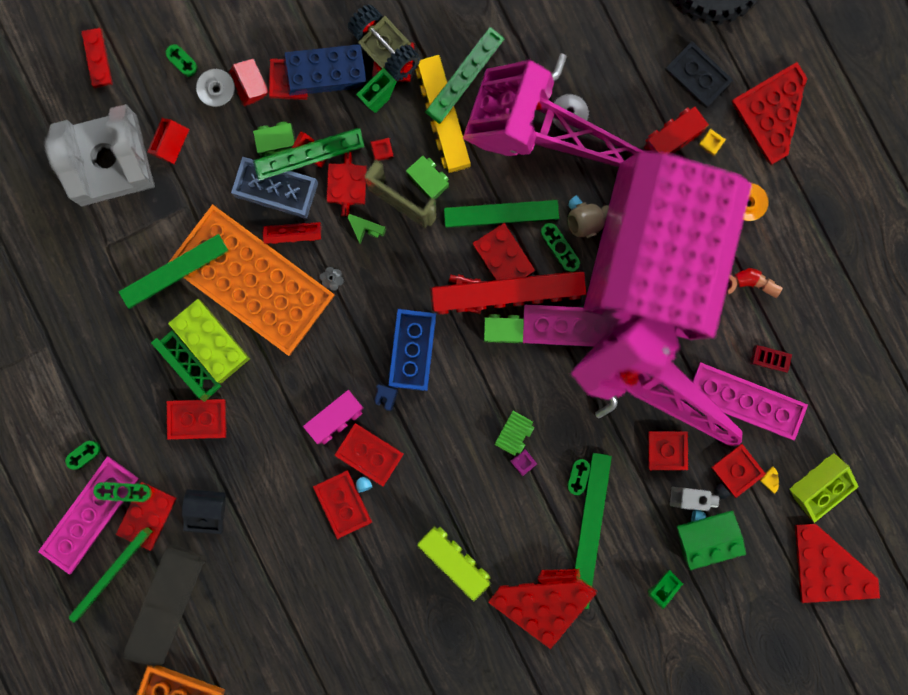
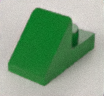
(665, 589)

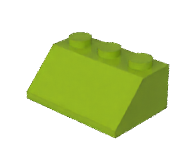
(824, 487)

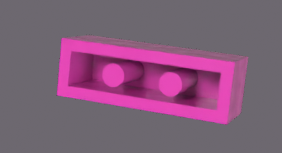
(334, 418)

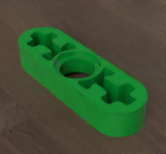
(547, 239)
(108, 485)

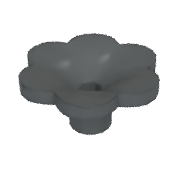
(333, 283)

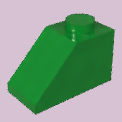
(377, 90)

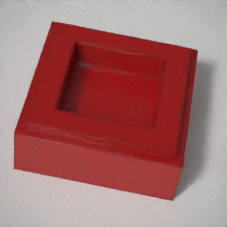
(382, 149)

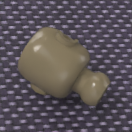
(587, 219)

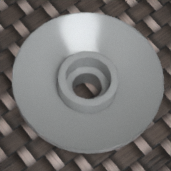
(210, 80)
(571, 102)

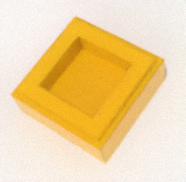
(712, 142)

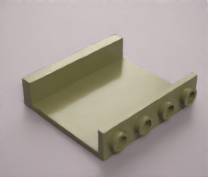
(376, 177)

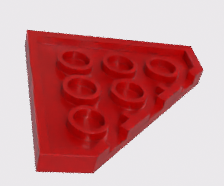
(772, 111)
(829, 570)
(543, 608)

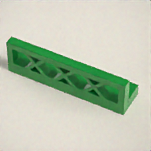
(179, 367)

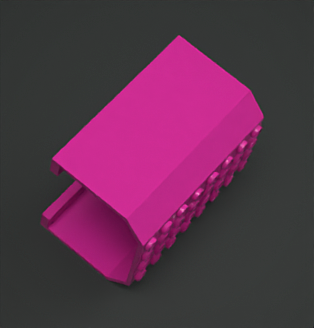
(669, 242)

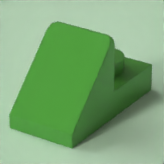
(361, 225)

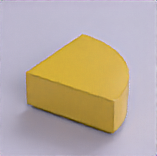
(771, 480)

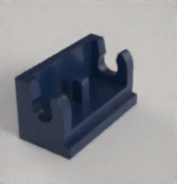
(387, 394)

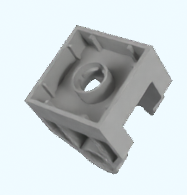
(75, 148)

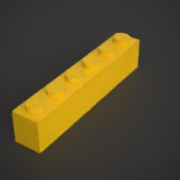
(449, 130)

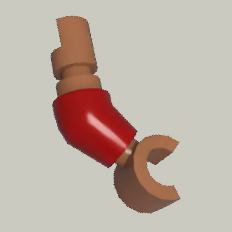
(753, 277)

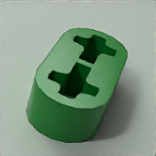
(178, 63)
(80, 452)
(574, 475)

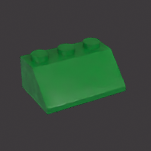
(711, 540)

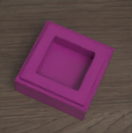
(523, 462)

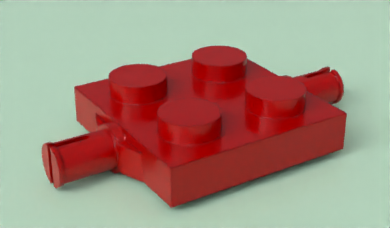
(346, 184)

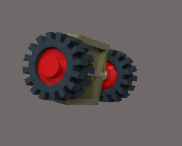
(384, 42)

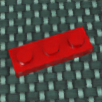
(97, 57)
(292, 232)

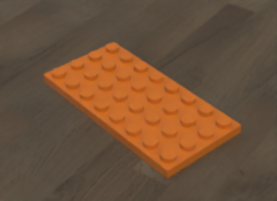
(256, 282)

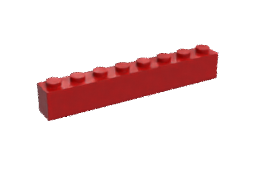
(508, 291)

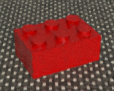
(677, 133)

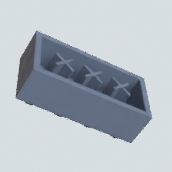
(284, 192)

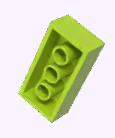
(209, 341)
(454, 563)

